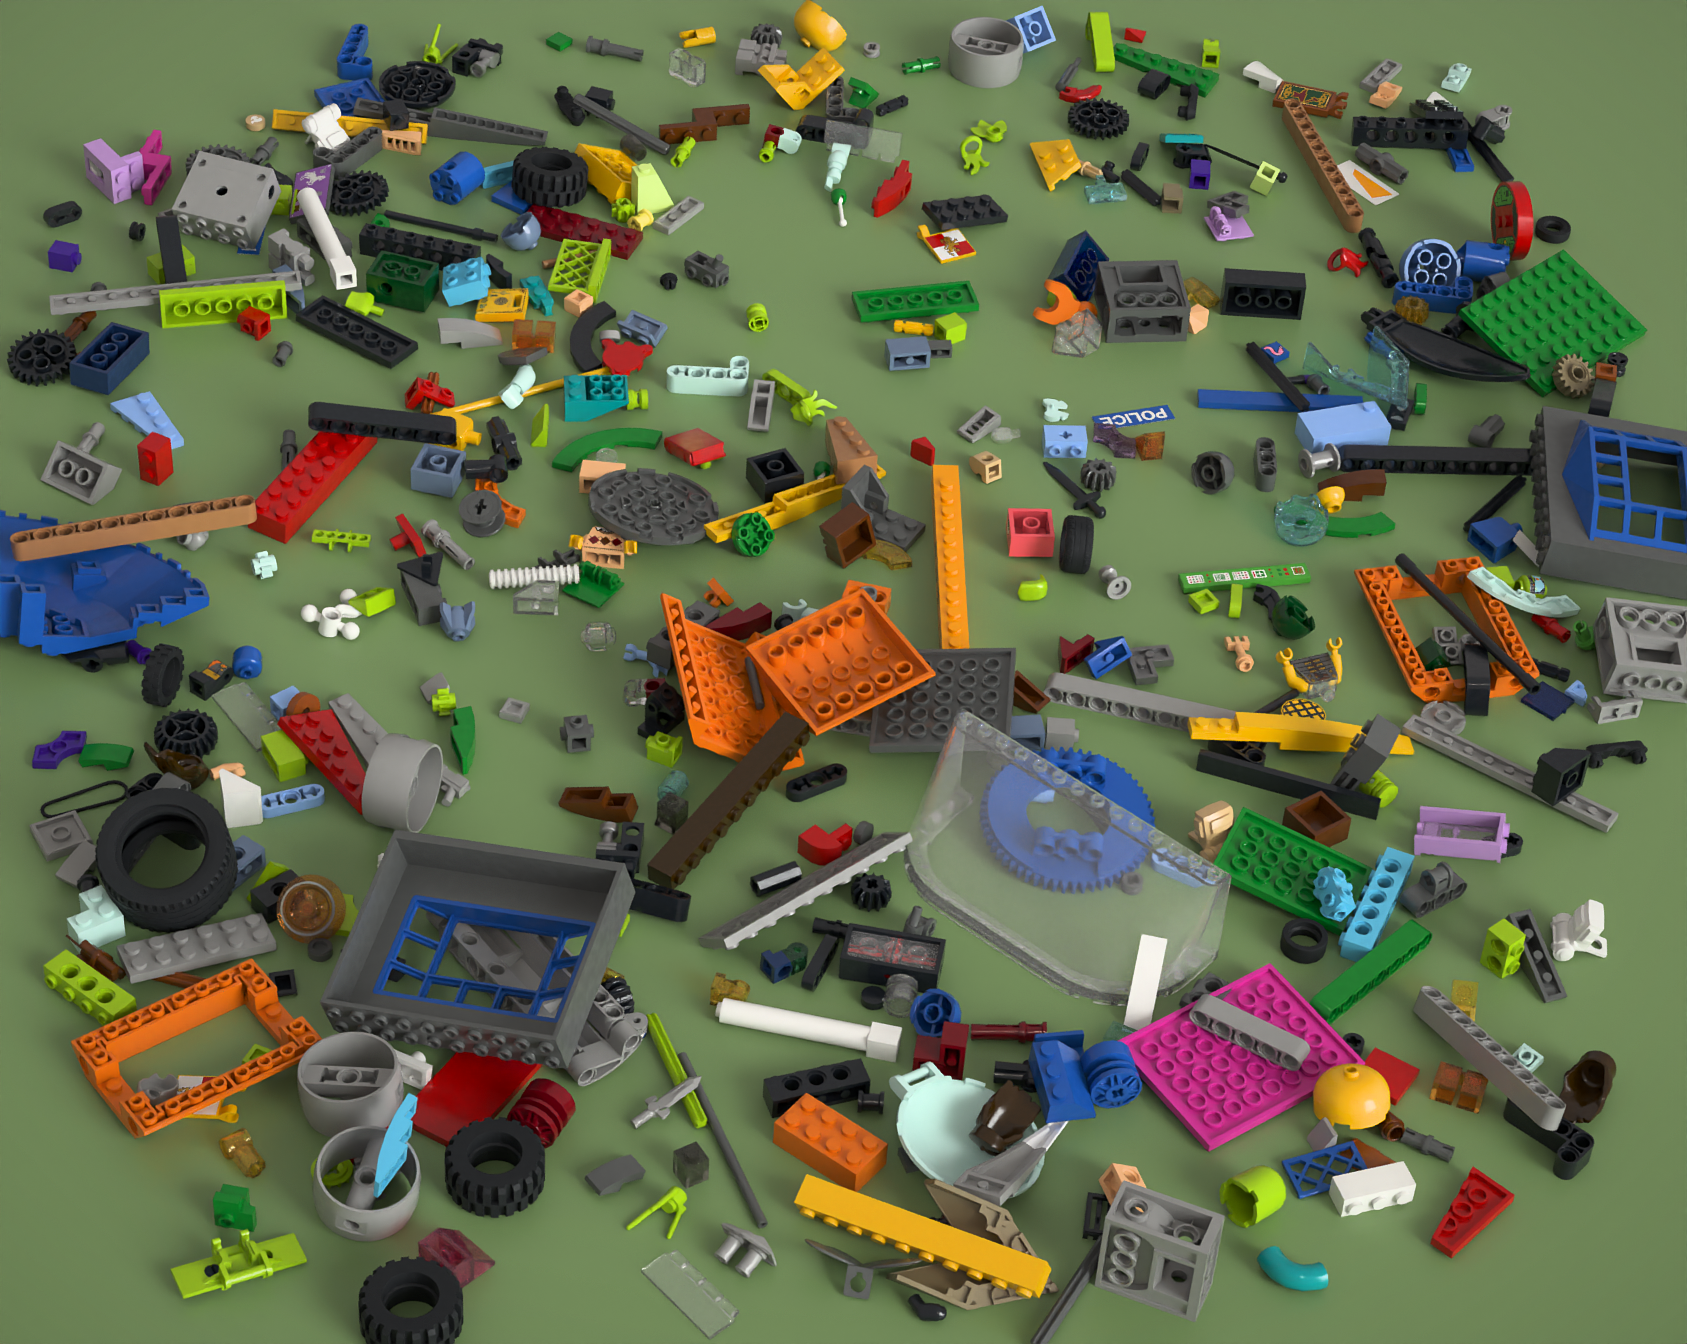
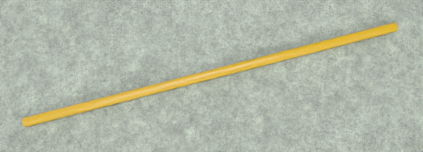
(532, 391)

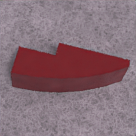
(742, 624)

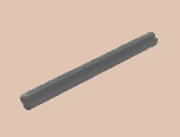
(621, 124)
(1068, 1296)

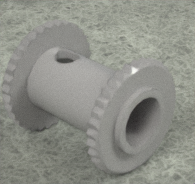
(1310, 462)

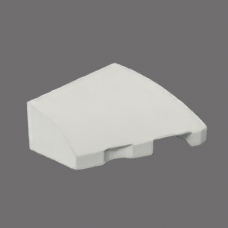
(1267, 79)

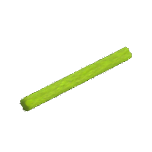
(675, 1069)

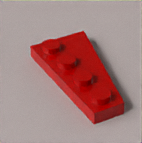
(1470, 1212)

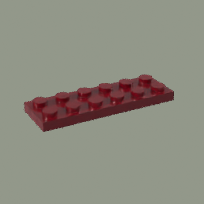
(562, 225)

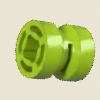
(757, 317)
(642, 399)

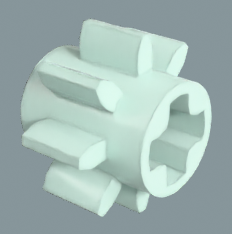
(263, 564)

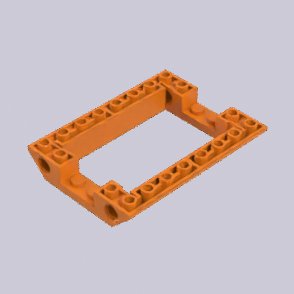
(1386, 584)
(169, 1017)

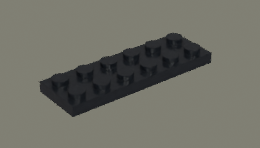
(357, 332)

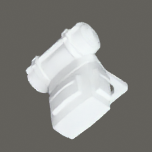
(324, 128)
(1578, 931)

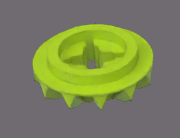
(344, 1171)

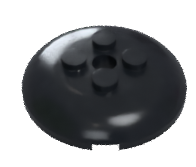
(417, 84)

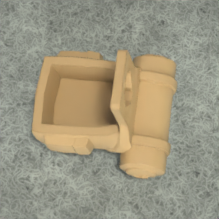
(1212, 828)

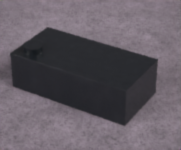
(1262, 294)

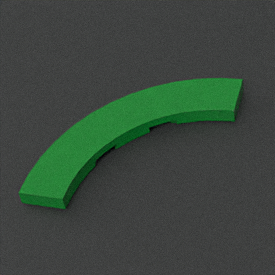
(578, 450)
(1352, 527)

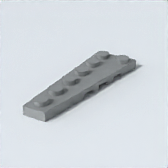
(358, 725)

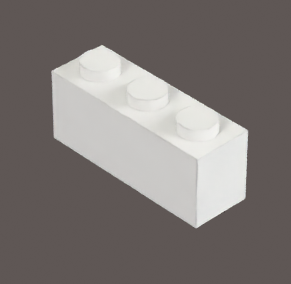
(1372, 1189)

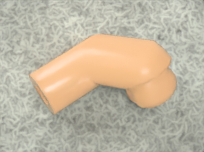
(235, 768)

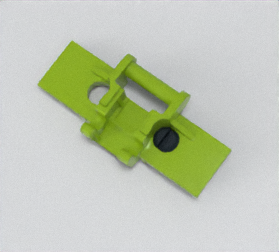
(237, 1263)

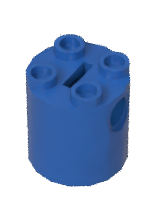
(457, 178)
(1482, 259)

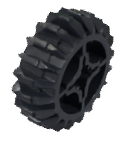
(186, 733)

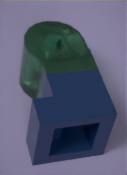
(785, 962)

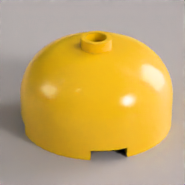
(818, 28)
(1351, 1096)

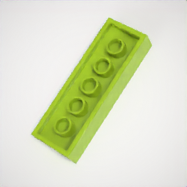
(220, 303)

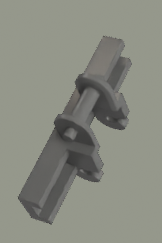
(559, 557)

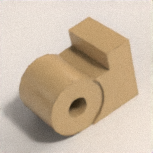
(987, 466)

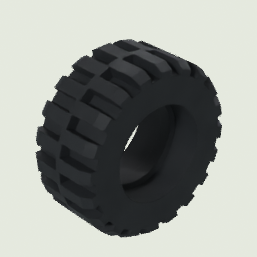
(549, 177)
(494, 1192)
(405, 1282)

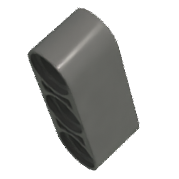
(1265, 464)

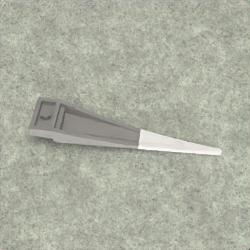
(1005, 1173)

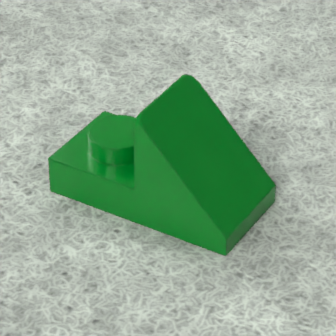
(862, 93)

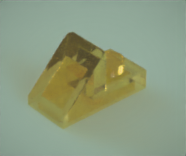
(1465, 996)

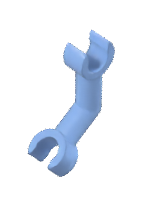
(639, 654)

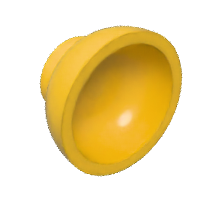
(1332, 498)

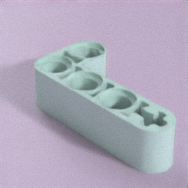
(710, 380)

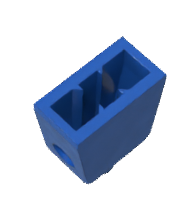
(1494, 537)

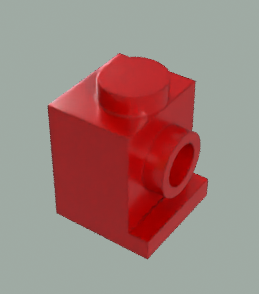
(254, 322)

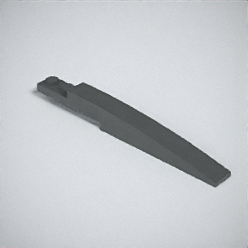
(460, 126)

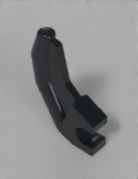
(1266, 596)

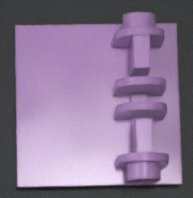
(1227, 228)

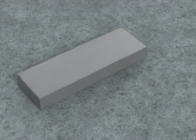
(1383, 72)
(678, 215)

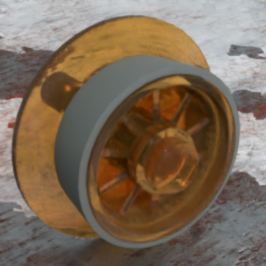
(311, 908)

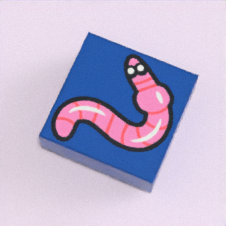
(1275, 352)

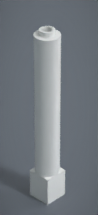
(341, 266)
(878, 1041)

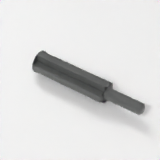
(1068, 75)

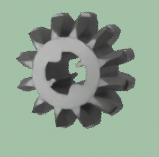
(767, 34)
(1098, 475)

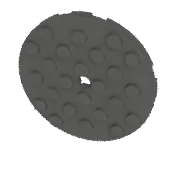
(652, 506)

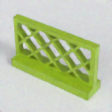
(595, 270)

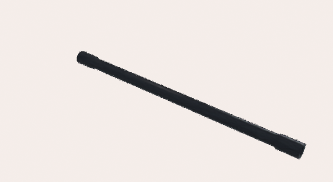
(1506, 661)

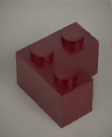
(946, 1052)

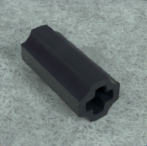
(775, 878)

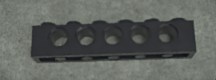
(1423, 134)
(430, 248)

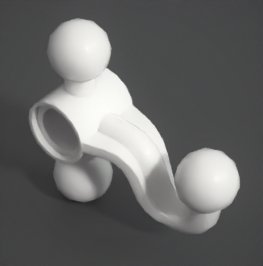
(331, 617)

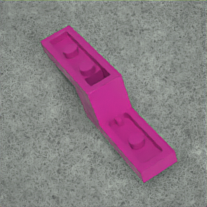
(156, 167)

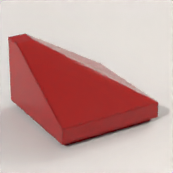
(1134, 35)

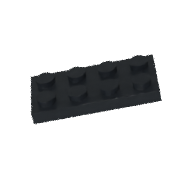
(1436, 110)
(964, 212)

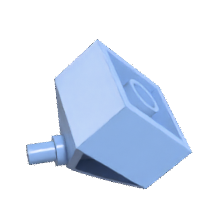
(1034, 28)

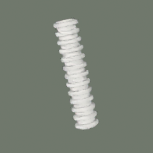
(528, 576)

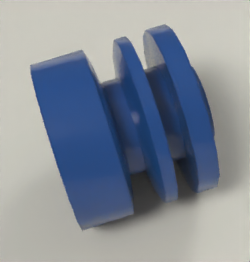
(1111, 1074)

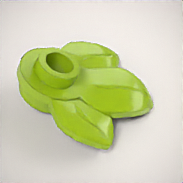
(991, 132)

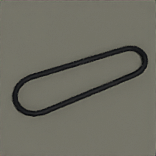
(83, 791)

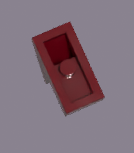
(1071, 654)

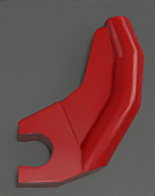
(1073, 95)

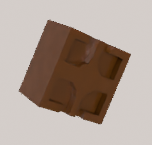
(848, 535)
(1318, 819)

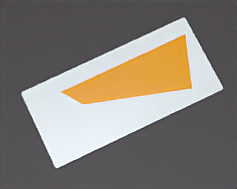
(1365, 183)

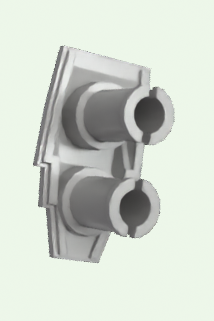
(755, 1245)

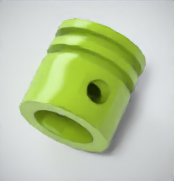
(1380, 788)

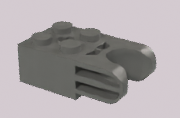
(1366, 753)

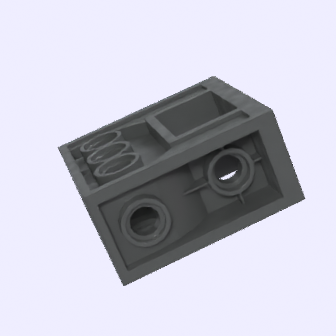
(1155, 299)

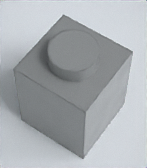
(1060, 733)

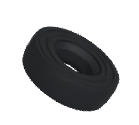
(1552, 236)

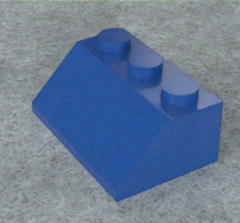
(1060, 1082)

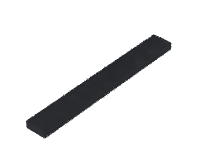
(1285, 783)

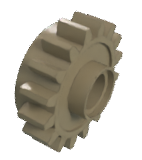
(1572, 376)

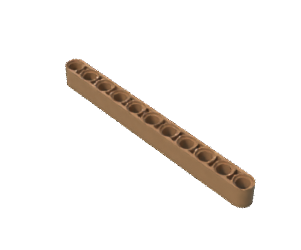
(1323, 166)
(133, 528)

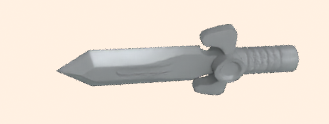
(668, 1099)

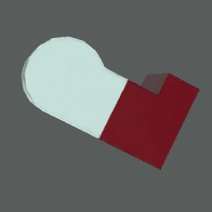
(783, 138)

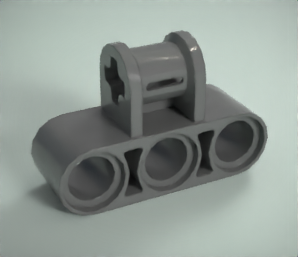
(1433, 891)

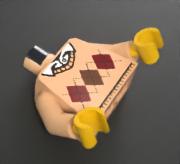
(603, 547)

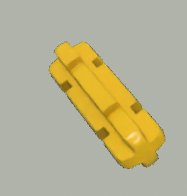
(913, 327)

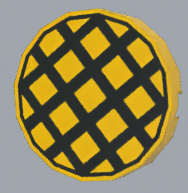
(1303, 708)

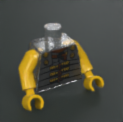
(1315, 674)

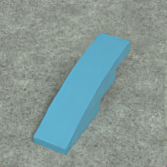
(394, 1150)

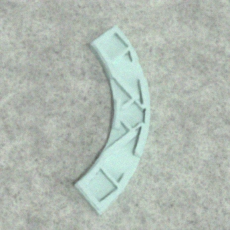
(1549, 606)

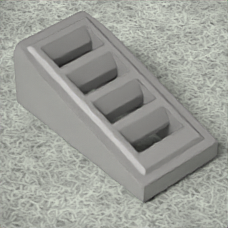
(983, 414)

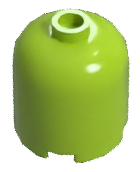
(1253, 1195)

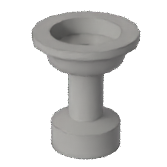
(1117, 586)

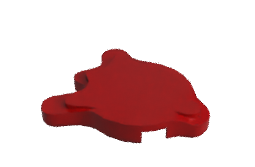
(624, 357)

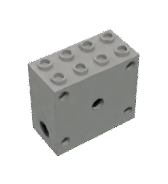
(226, 200)

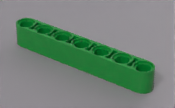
(1371, 971)

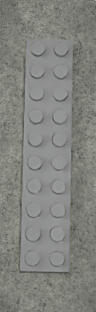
(805, 890)

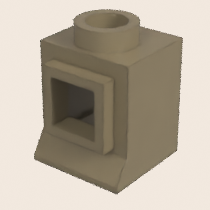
(1172, 198)

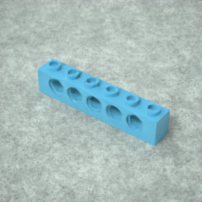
(1376, 905)

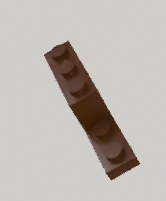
(705, 123)

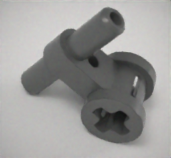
(918, 924)

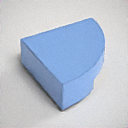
(1577, 692)

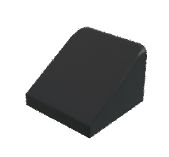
(284, 981)

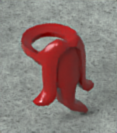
(1348, 259)

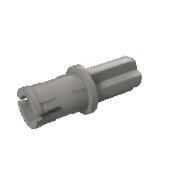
(91, 438)

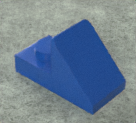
(1107, 656)

